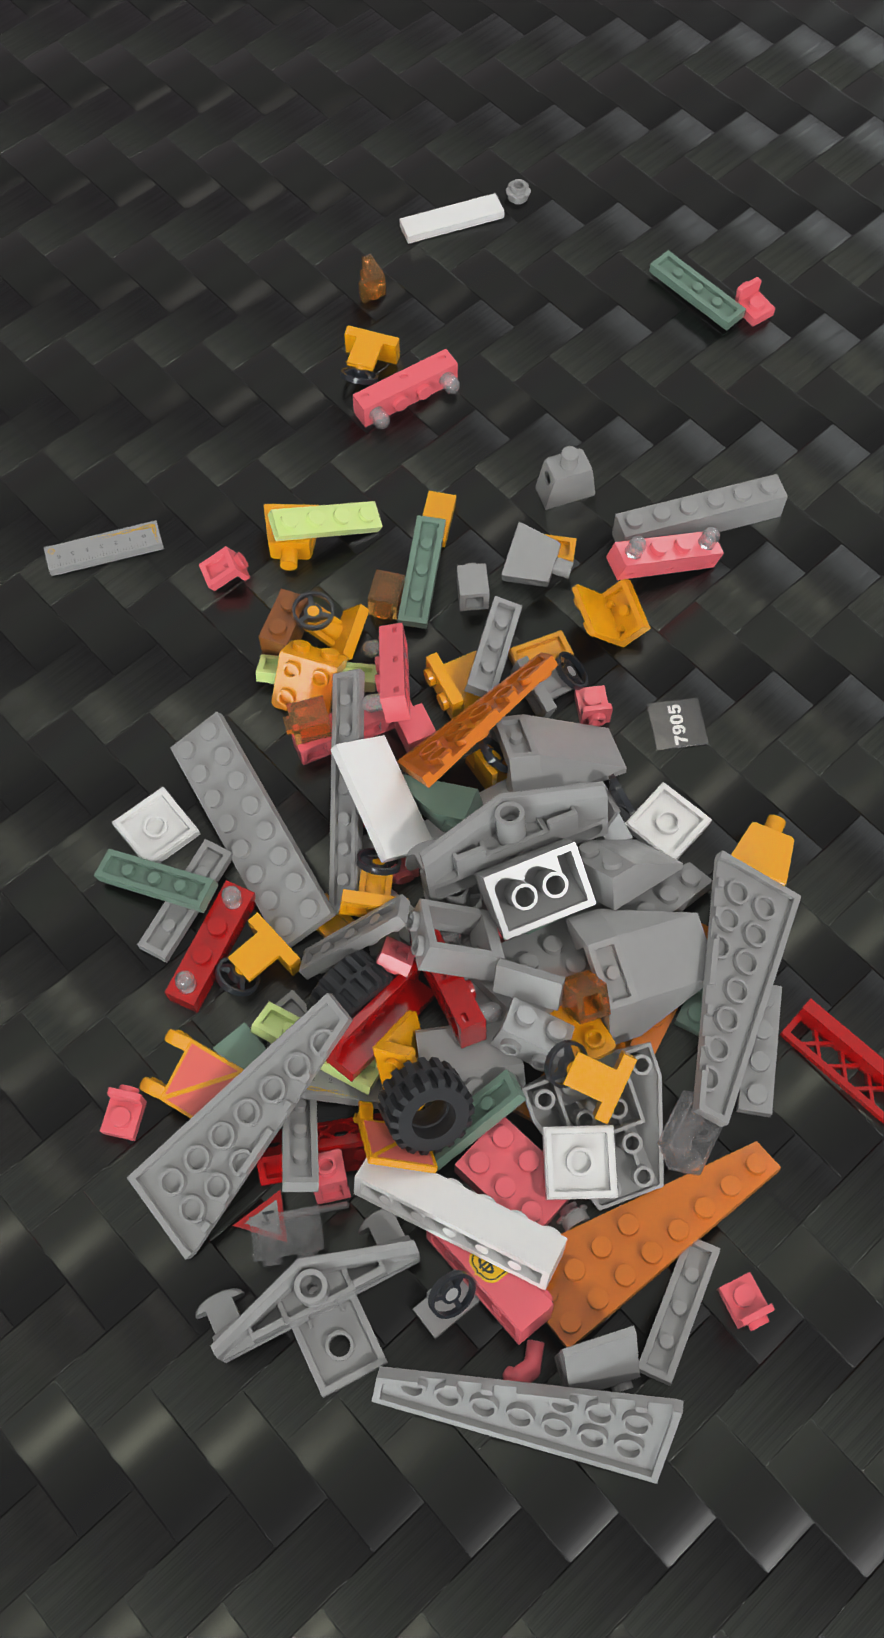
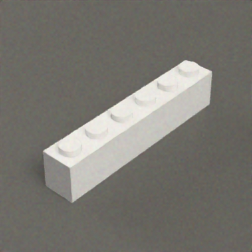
(465, 1220)

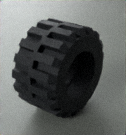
(352, 982)
(436, 1124)

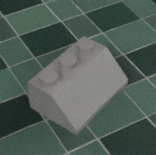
(535, 888)
(475, 1063)

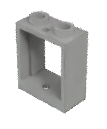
(451, 959)

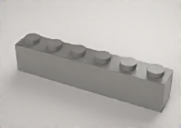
(717, 508)

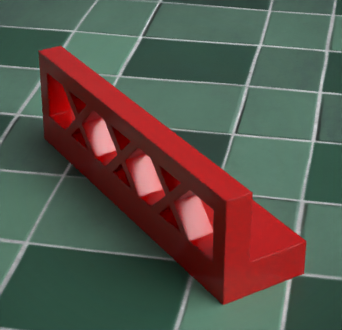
(355, 1048)
(848, 1048)
(351, 1145)

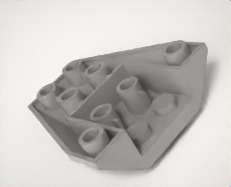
(555, 752)
(647, 961)
(635, 1121)

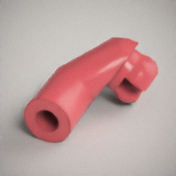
(530, 1367)

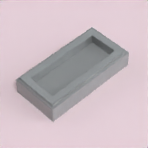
(529, 984)

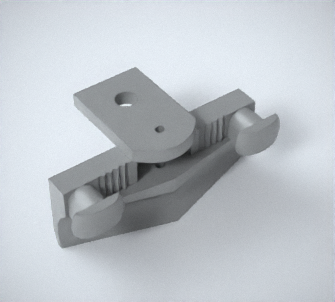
(506, 829)
(318, 1303)

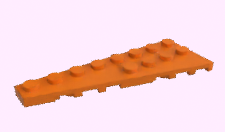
(633, 1243)

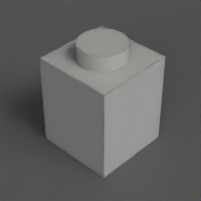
(472, 586)

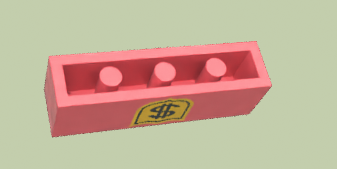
(511, 1300)

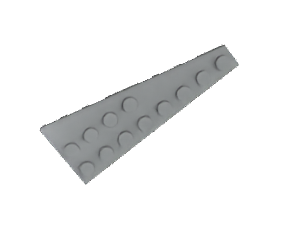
(553, 948)
(743, 953)
(212, 1154)
(585, 1425)

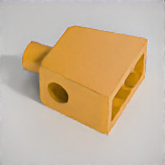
(288, 550)
(767, 848)

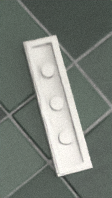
(451, 218)

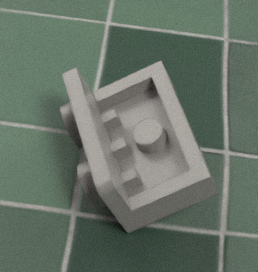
(531, 1034)

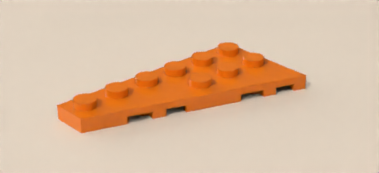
(449, 743)

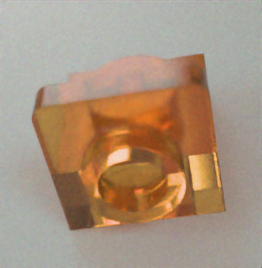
(373, 280)

